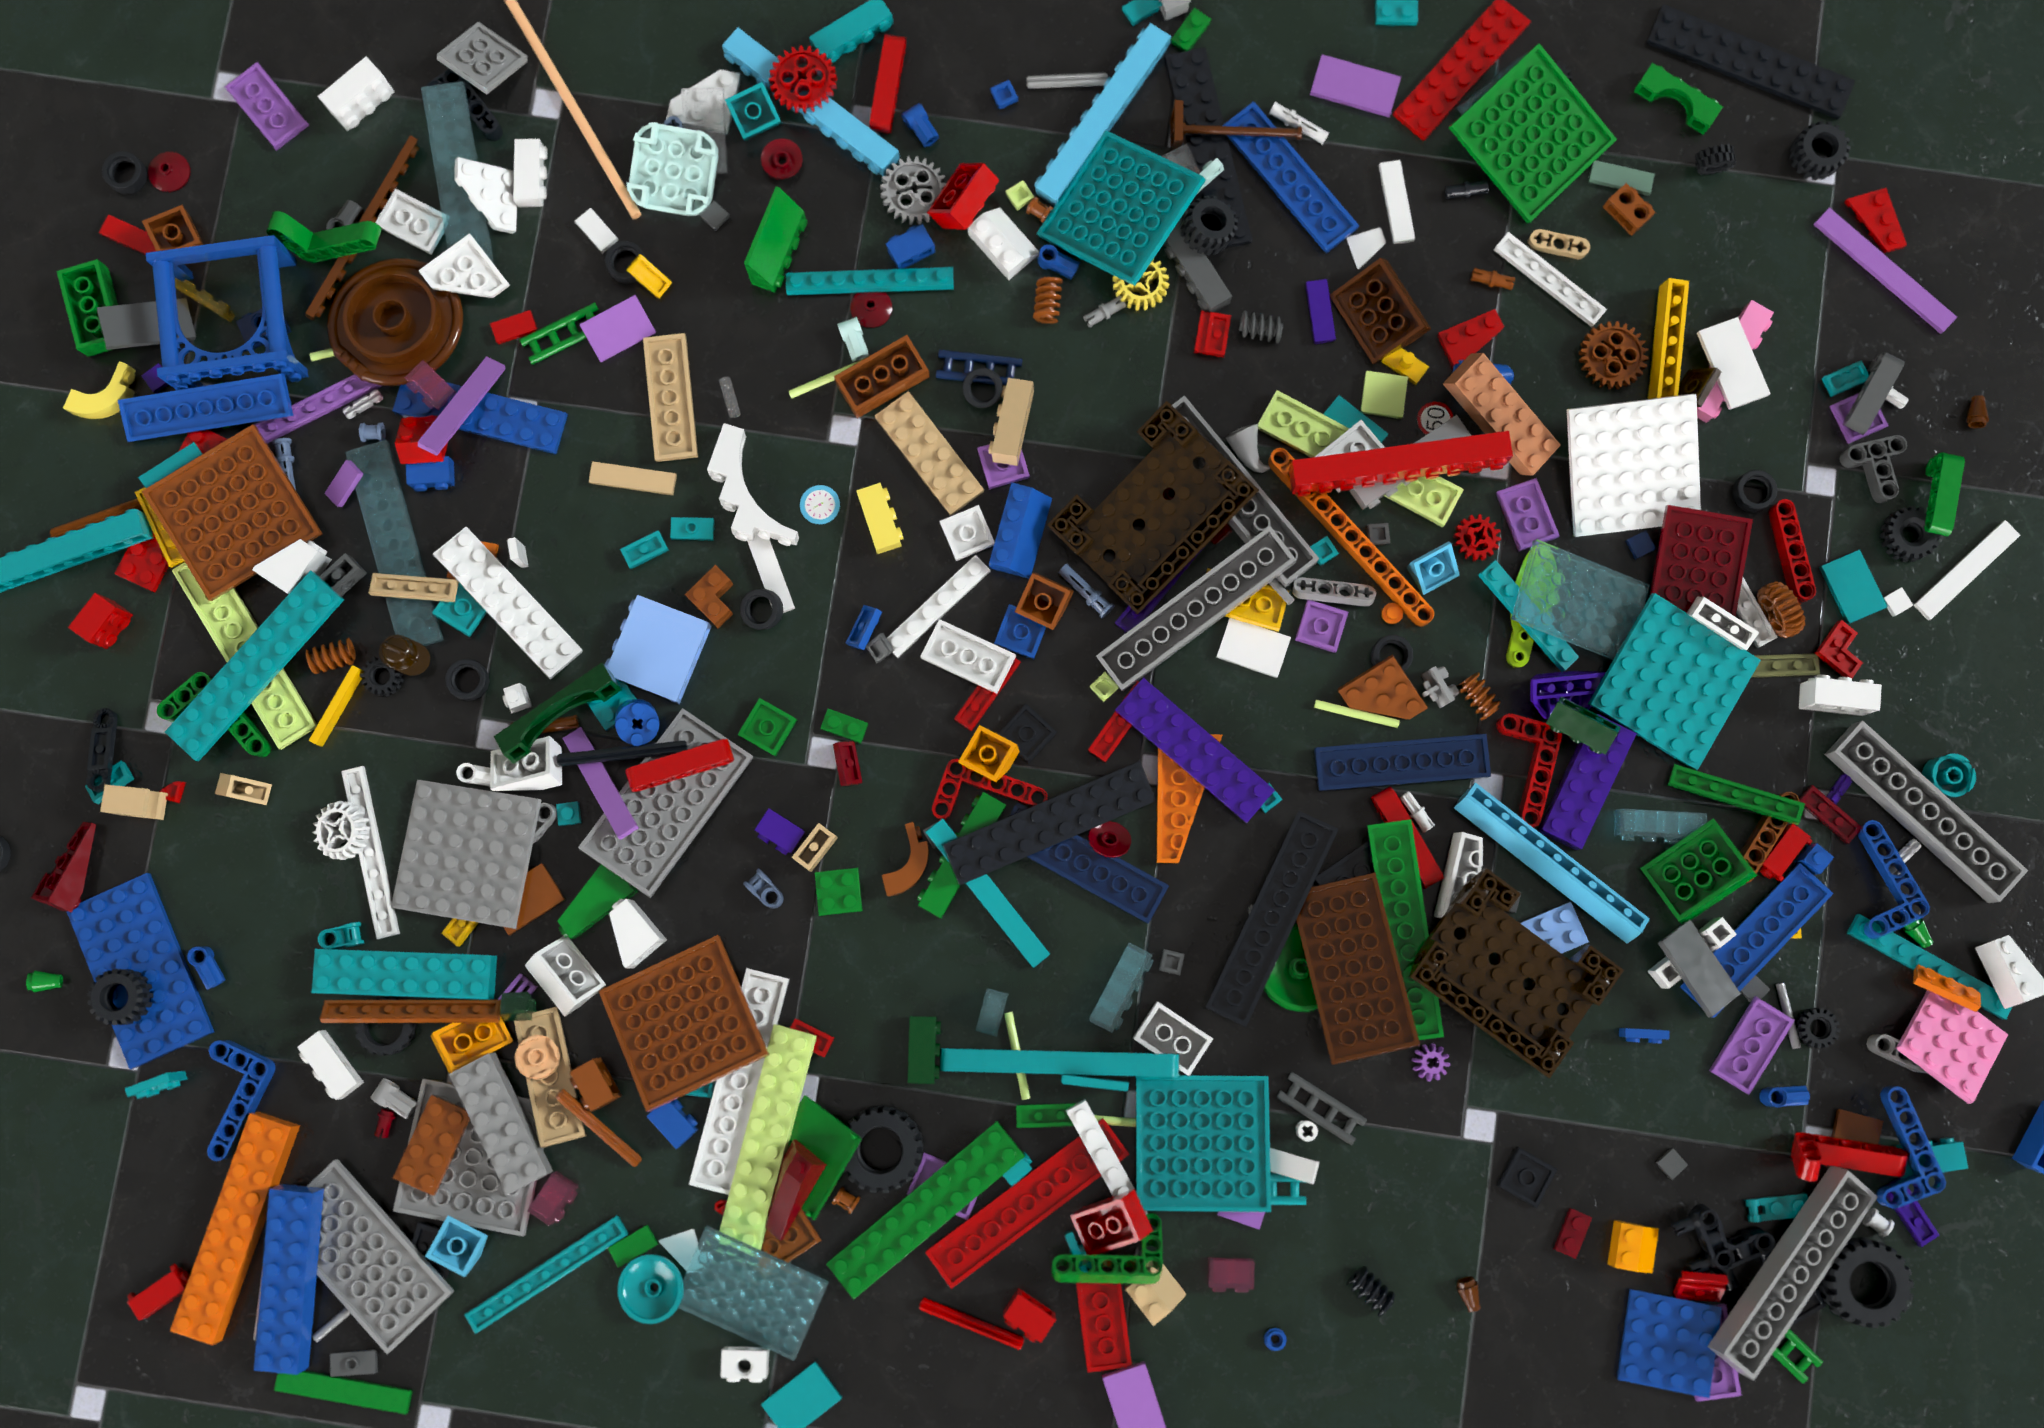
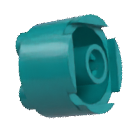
(1950, 774)

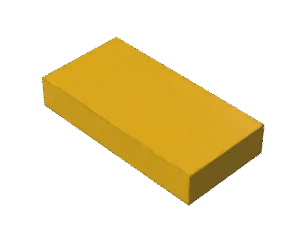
(649, 276)

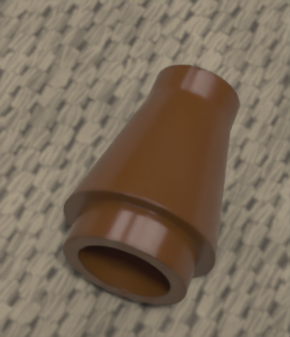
(1977, 413)
(1468, 1290)

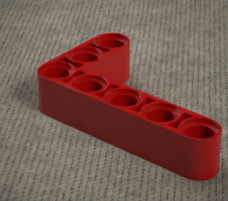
(1537, 764)
(984, 784)
(1813, 1149)

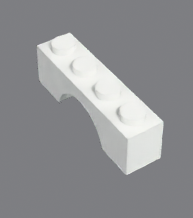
(1715, 934)

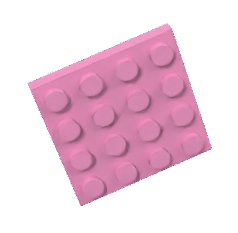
(1952, 1044)

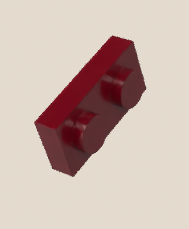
(847, 763)
(1572, 1233)

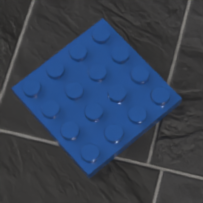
(1668, 1343)

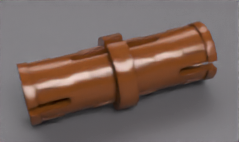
(1492, 278)

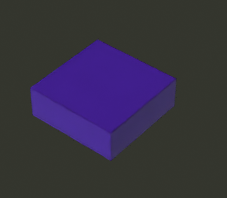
(153, 381)

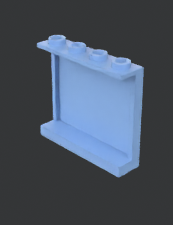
(658, 648)

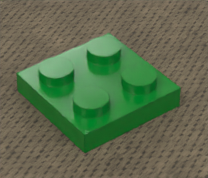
(767, 727)
(838, 891)

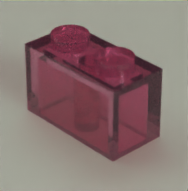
(430, 385)
(553, 1198)
(1230, 1273)

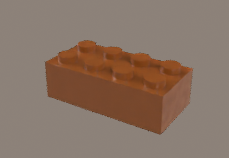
(882, 376)

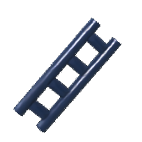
(969, 359)

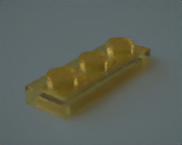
(204, 299)

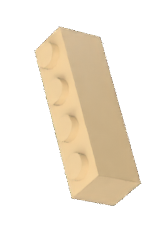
(1012, 421)

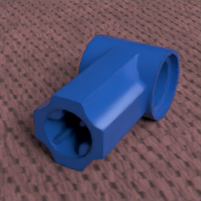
(917, 120)
(1060, 263)
(208, 968)
(1785, 1096)

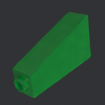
(594, 902)

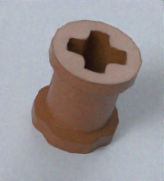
(1038, 209)
(846, 1200)

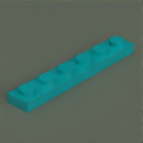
(1507, 591)

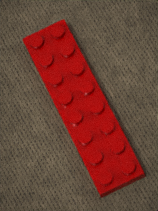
(1461, 68)
(145, 561)

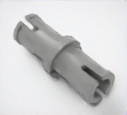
(1104, 311)

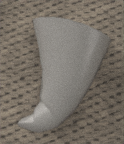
(1244, 444)

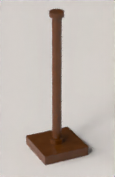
(1179, 128)

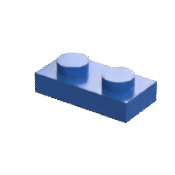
(864, 627)
(1634, 1035)

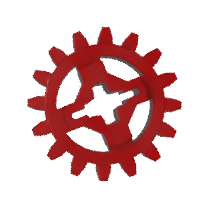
(1484, 540)

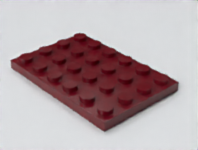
(1701, 557)

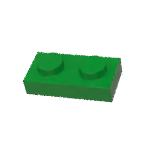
(1190, 30)
(844, 726)

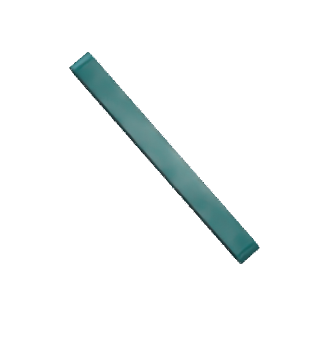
(1059, 1062)

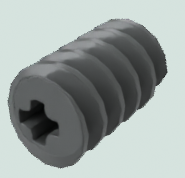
(1261, 326)

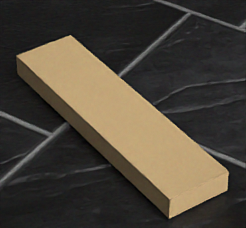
(632, 478)
(413, 587)

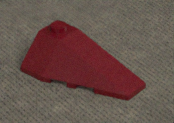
(66, 882)
(795, 1181)

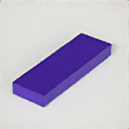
(1320, 311)
(1915, 1220)

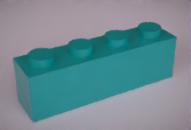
(852, 29)

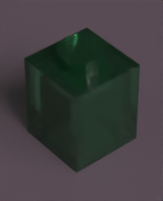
(517, 1006)

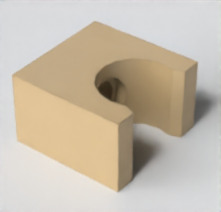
(133, 802)

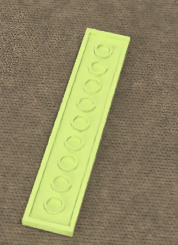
(1313, 432)
(230, 627)
(767, 1134)

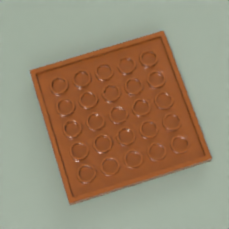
(230, 511)
(683, 1023)

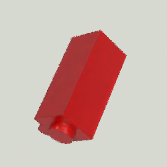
(1784, 852)
(159, 1293)

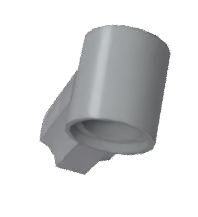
(389, 1095)

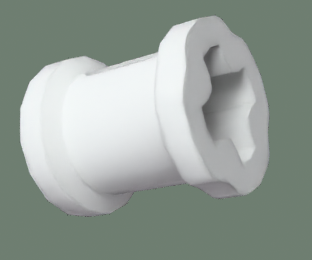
(1313, 1129)
(1878, 1222)

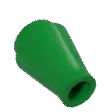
(1919, 932)
(42, 981)

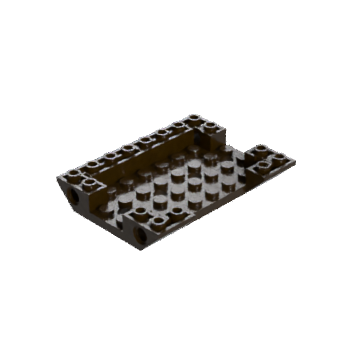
(1173, 528)
(1494, 993)

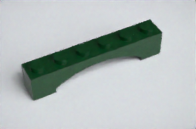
(519, 736)

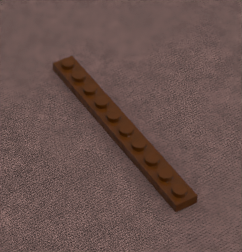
(378, 203)

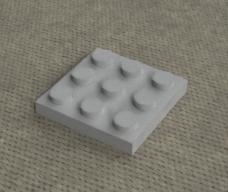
(482, 57)

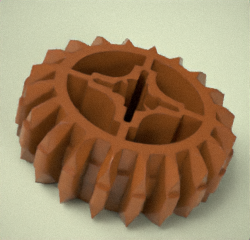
(1781, 609)

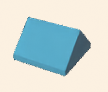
(1434, 568)
(457, 1246)

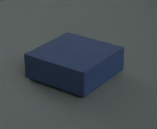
(1640, 545)

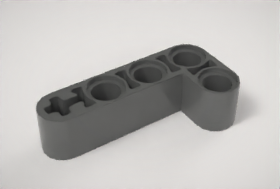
(1884, 372)

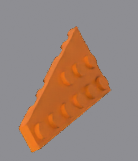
(1176, 807)

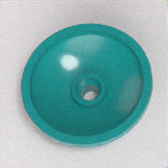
(637, 1290)

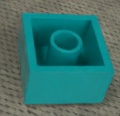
(753, 111)

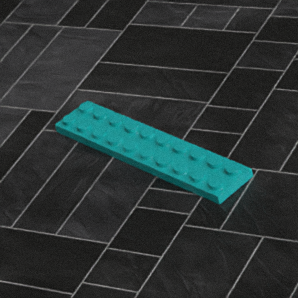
(254, 666)

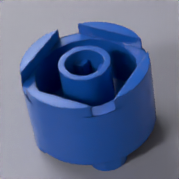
(636, 734)

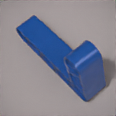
(1893, 882)
(241, 1096)
(1921, 1146)

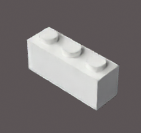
(529, 172)
(1722, 623)
(329, 1065)

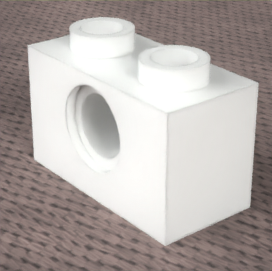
(756, 1356)

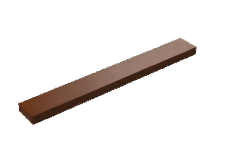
(411, 1011)

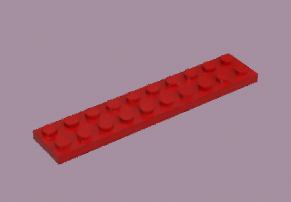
(1018, 1209)

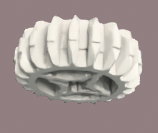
(348, 827)

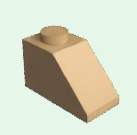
(243, 789)

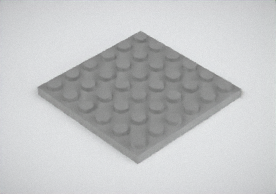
(466, 853)
(470, 1185)

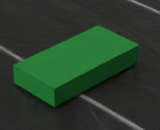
(632, 1246)

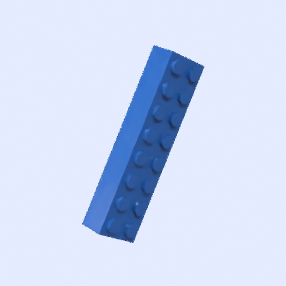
(289, 1279)

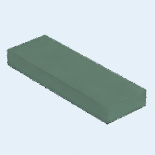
(1617, 176)

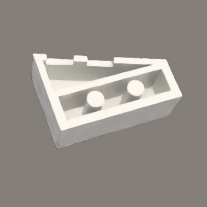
(2010, 972)

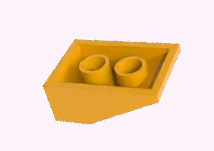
(467, 1042)

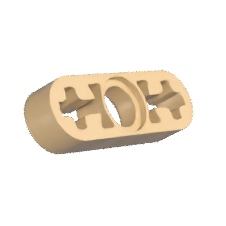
(1551, 249)

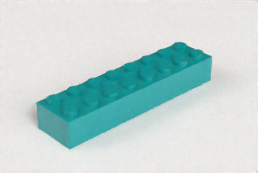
(404, 974)

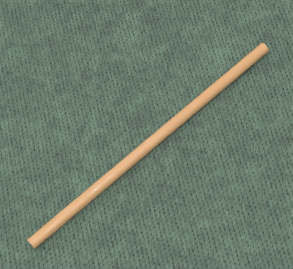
(573, 108)

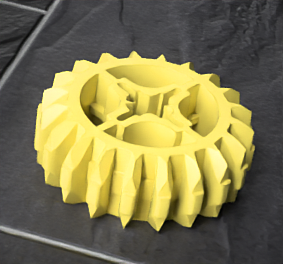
(1125, 292)

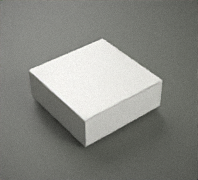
(1897, 602)

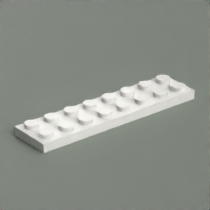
(508, 602)

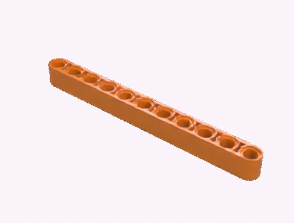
(1353, 548)

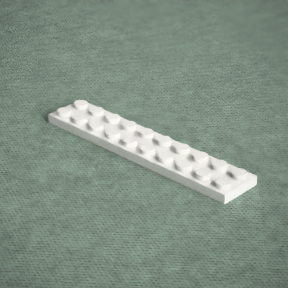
(736, 1091)

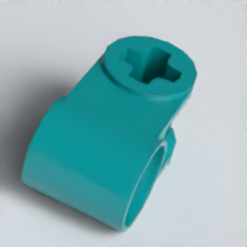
(345, 936)

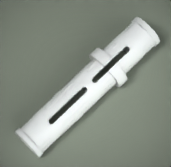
(1294, 120)

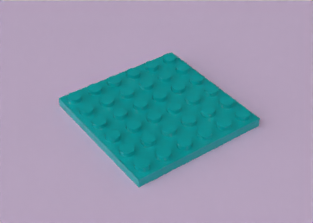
(1121, 207)
(1674, 682)
(1203, 1143)

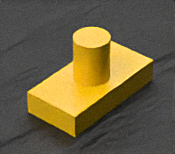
(1406, 365)

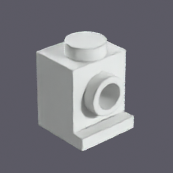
(516, 698)

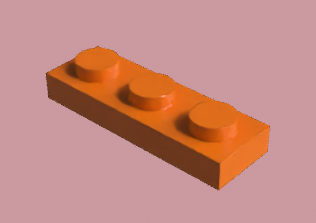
(1947, 988)

